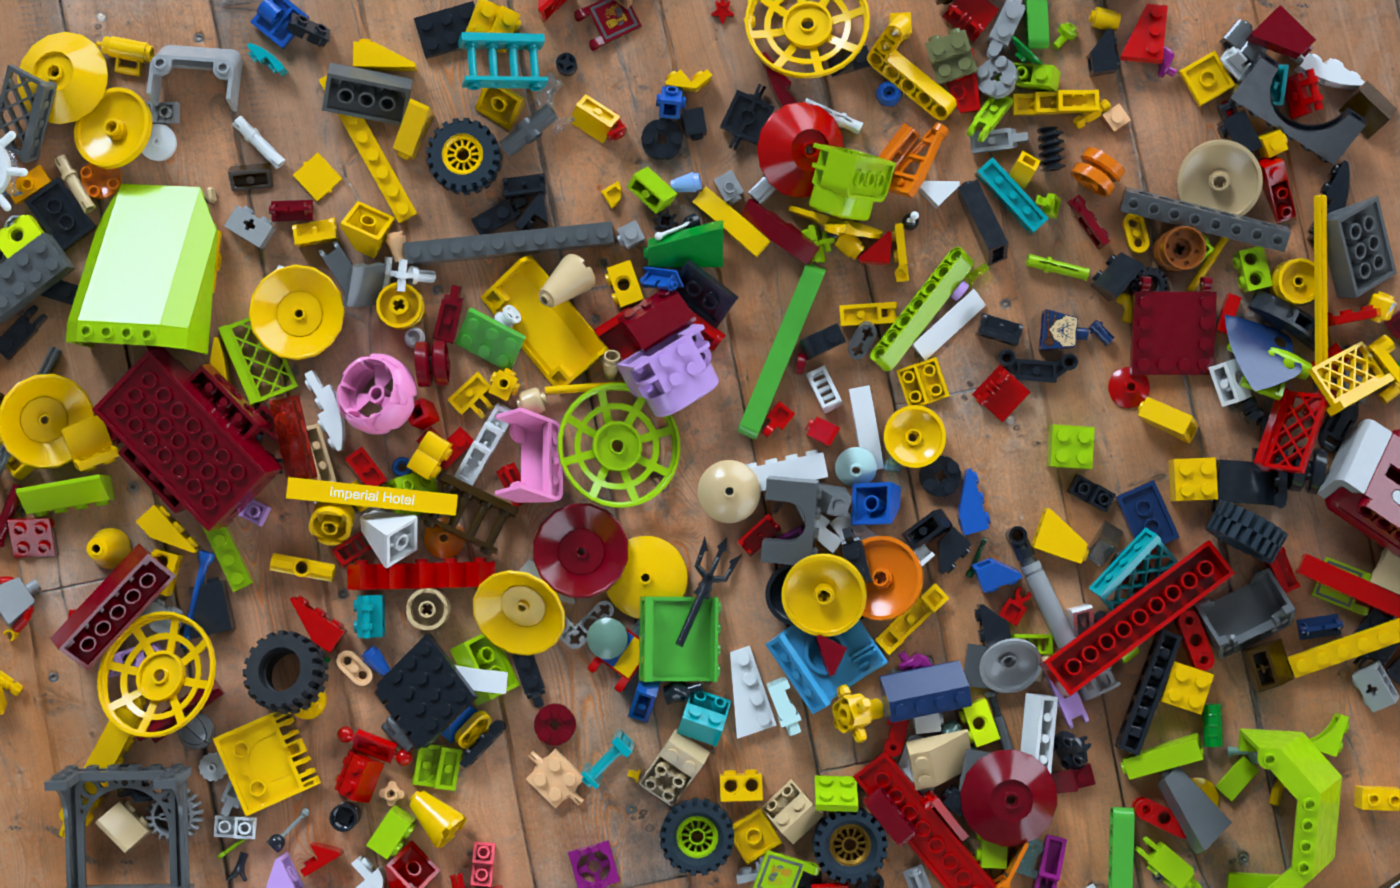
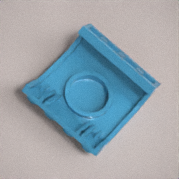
(803, 665)

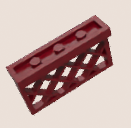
(160, 725)

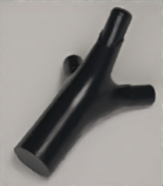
(239, 868)

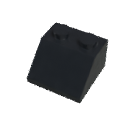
(1116, 276)

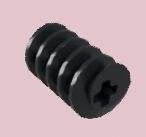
(1050, 149)

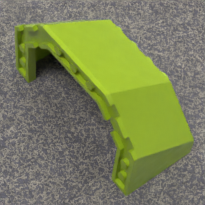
(1317, 793)

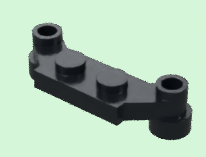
(1036, 369)

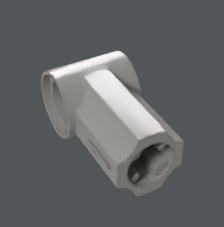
(762, 191)

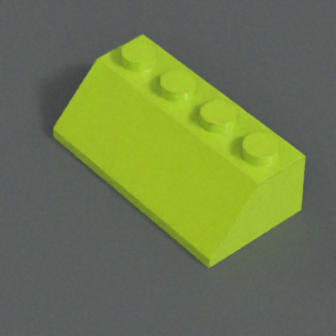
(66, 494)

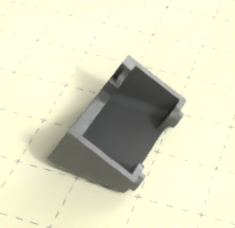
(1246, 614)

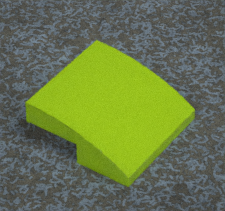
(437, 767)

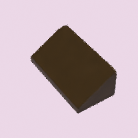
(250, 176)

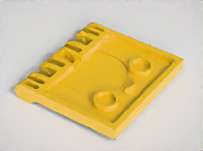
(262, 762)

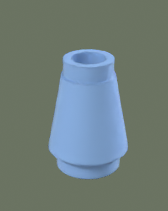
(687, 183)

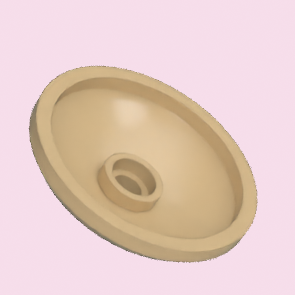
(729, 507)

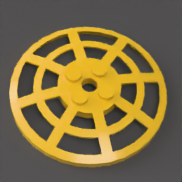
(809, 38)
(148, 672)

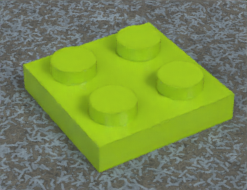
(835, 793)

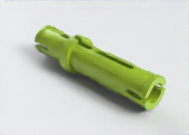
(1058, 267)

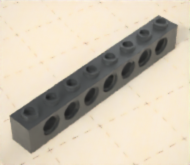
(1204, 219)

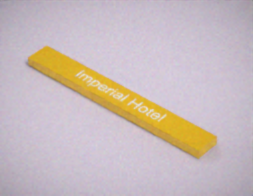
(371, 496)

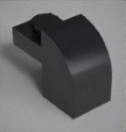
(822, 341)

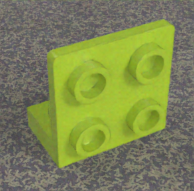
(412, 482)

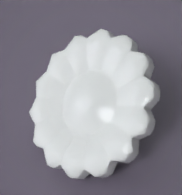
(212, 767)

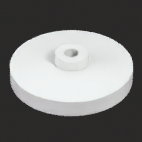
(161, 143)

